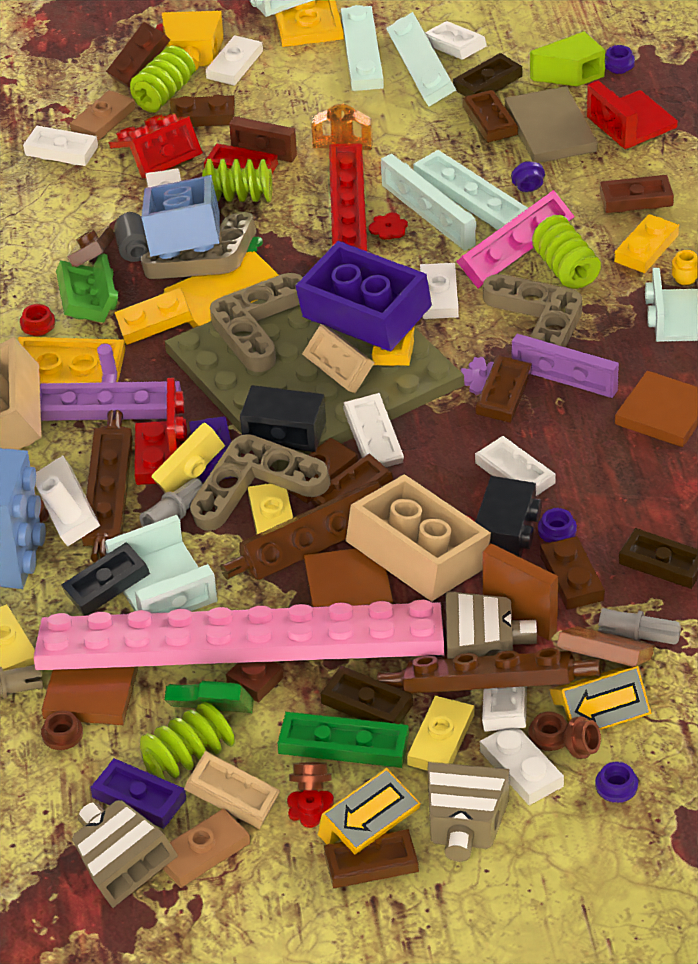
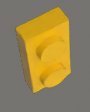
(646, 243)
(153, 316)

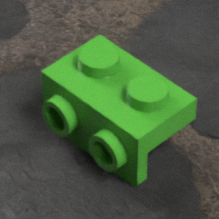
(87, 290)

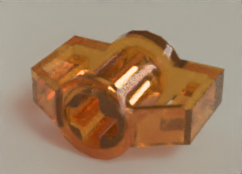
(341, 128)

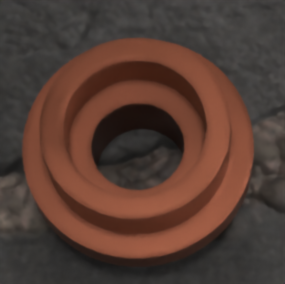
(61, 730)
(548, 731)
(582, 737)
(310, 775)

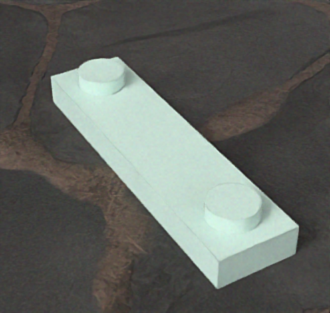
(362, 48)
(421, 59)
(468, 189)
(428, 202)

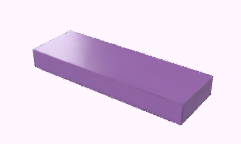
(567, 365)

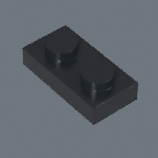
(105, 579)

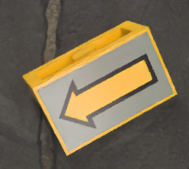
(606, 699)
(368, 812)

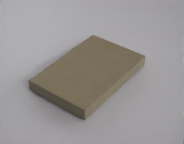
(551, 124)

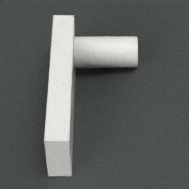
(65, 501)

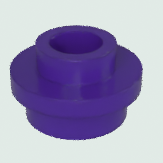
(619, 59)
(528, 176)
(556, 525)
(616, 782)

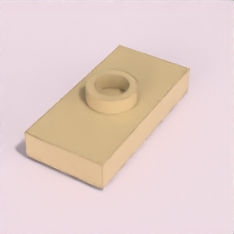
(338, 358)
(232, 789)

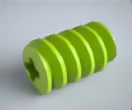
(162, 78)
(240, 180)
(566, 252)
(183, 739)

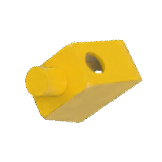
(196, 33)

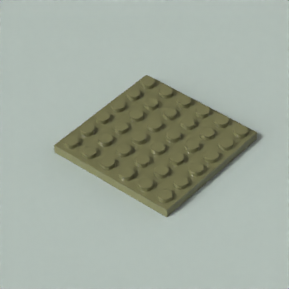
(227, 381)

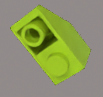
(568, 61)

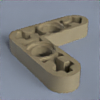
(223, 258)
(500, 293)
(279, 296)
(247, 469)

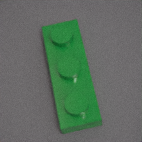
(343, 739)

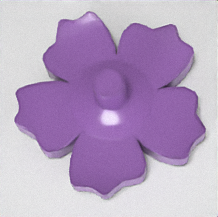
(476, 374)

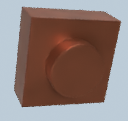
(256, 677)

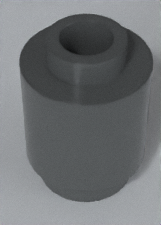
(130, 236)

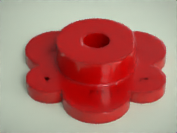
(388, 226)
(309, 806)

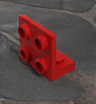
(627, 118)
(159, 143)
(159, 440)

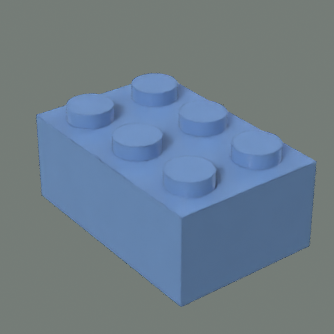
(181, 217)
(19, 518)

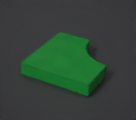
(221, 695)

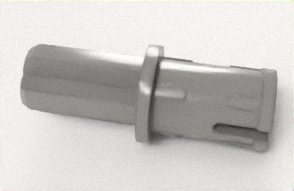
(172, 503)
(639, 626)

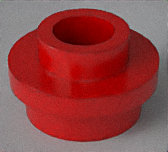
(37, 320)

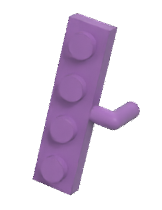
(95, 400)

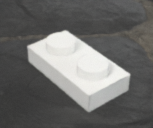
(60, 145)
(529, 769)

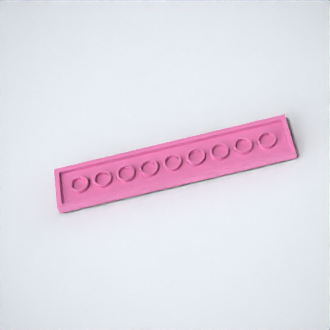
(239, 635)

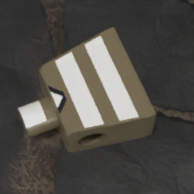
(484, 625)
(466, 806)
(120, 849)

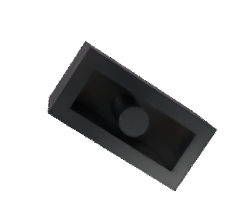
(284, 417)
(508, 513)

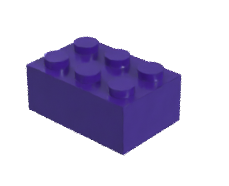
(364, 295)

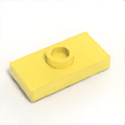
(189, 459)
(269, 506)
(15, 647)
(440, 733)

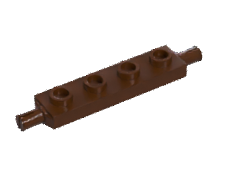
(108, 482)
(296, 537)
(488, 672)

